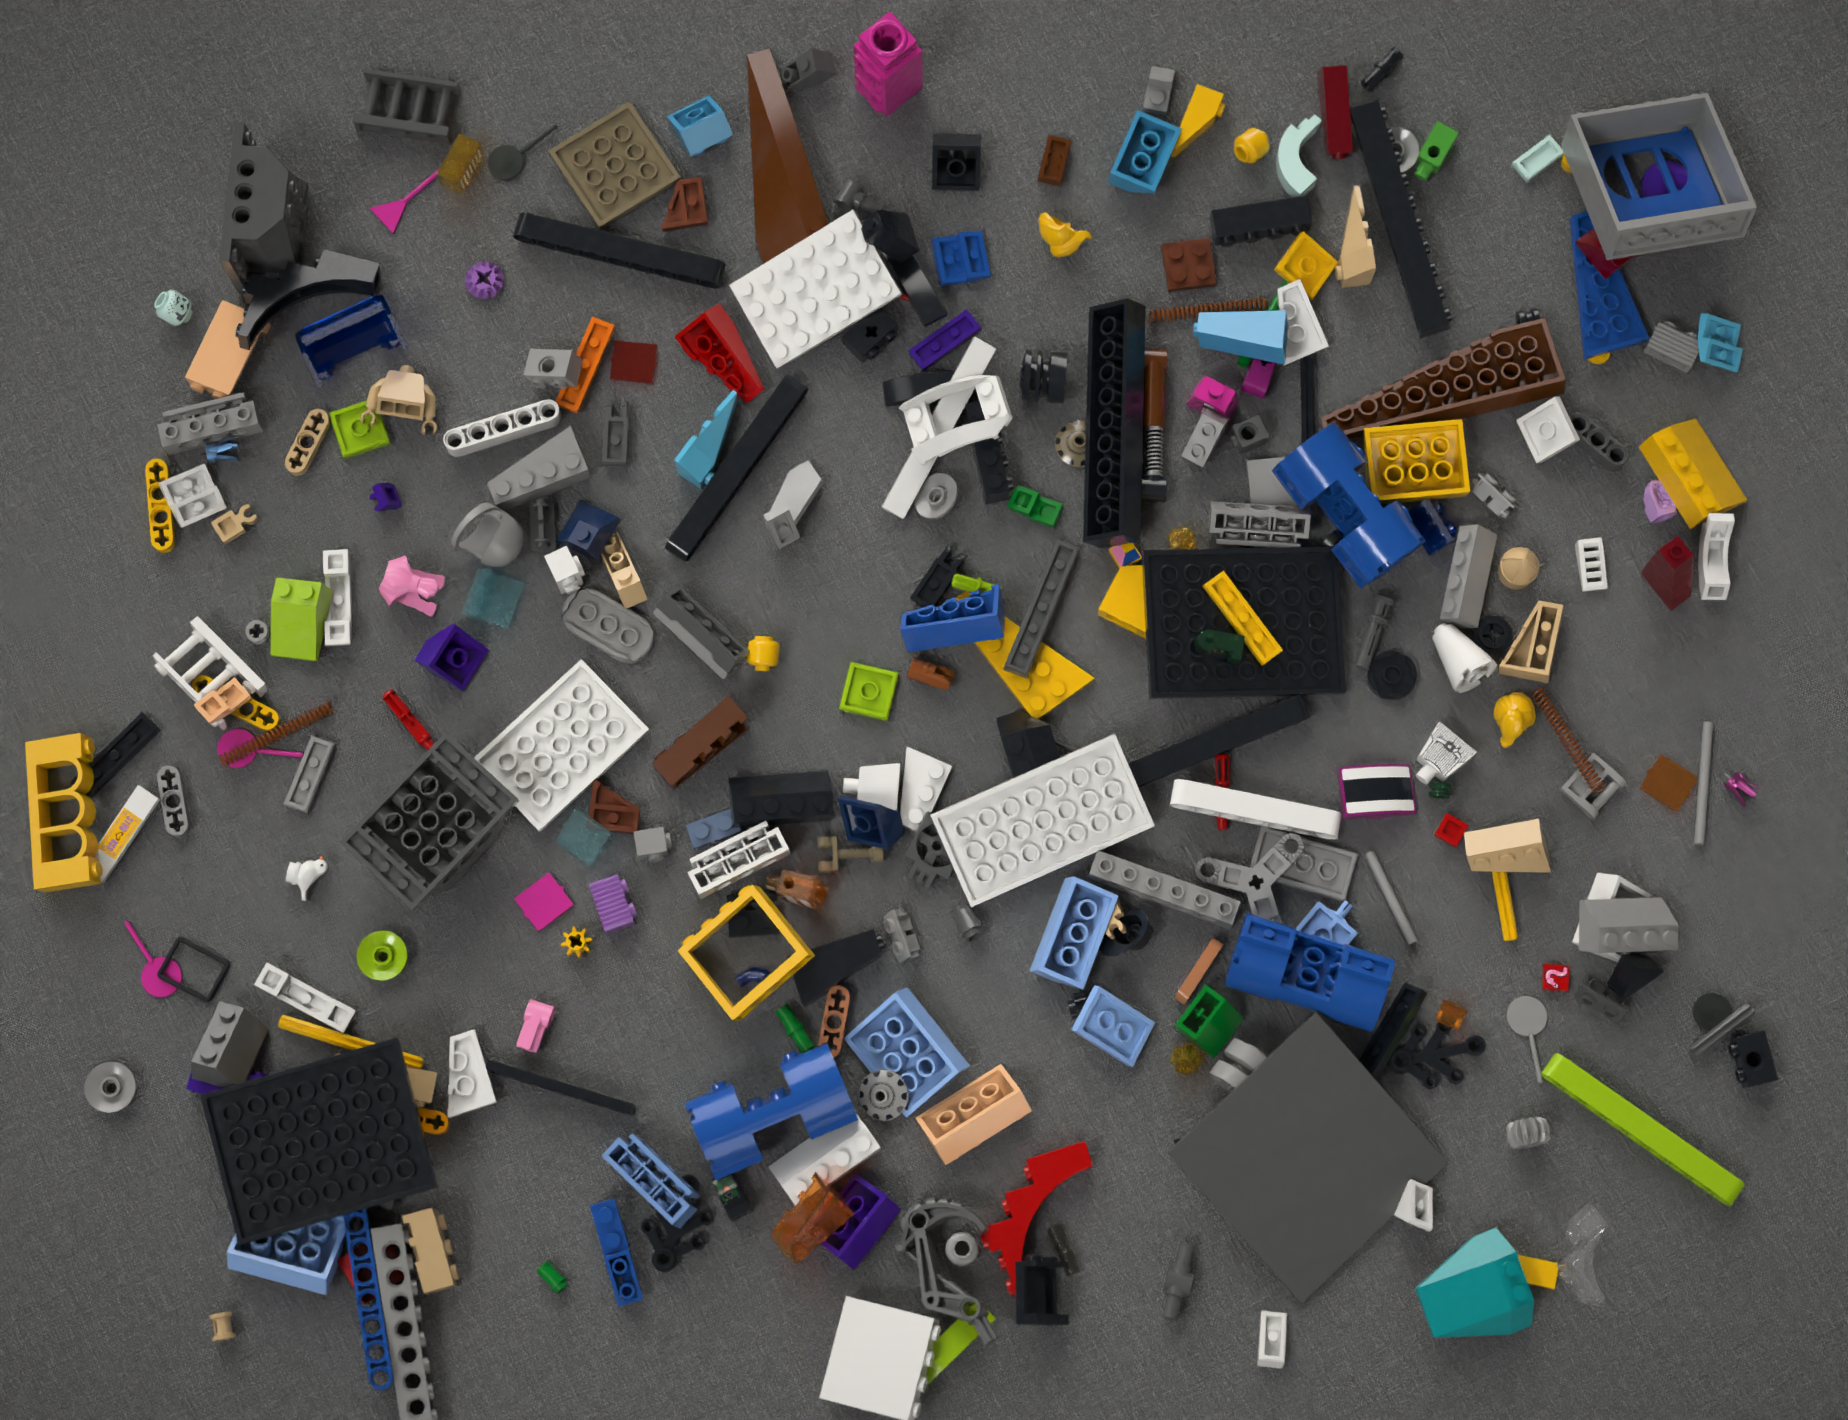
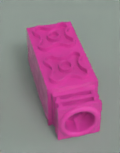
(887, 65)

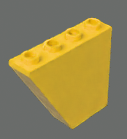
(1125, 600)

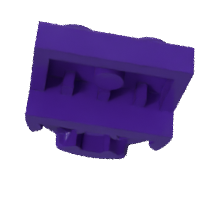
(1654, 184)

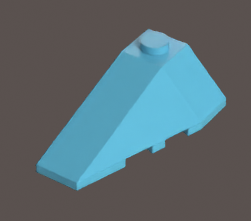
(701, 455)

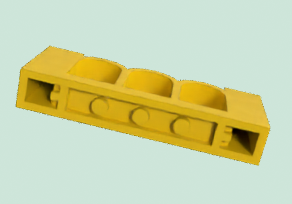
(84, 867)

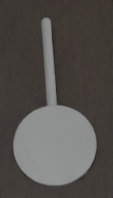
(1527, 1018)

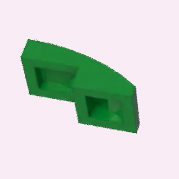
(1035, 507)

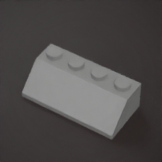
(1626, 925)

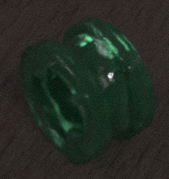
(1439, 790)

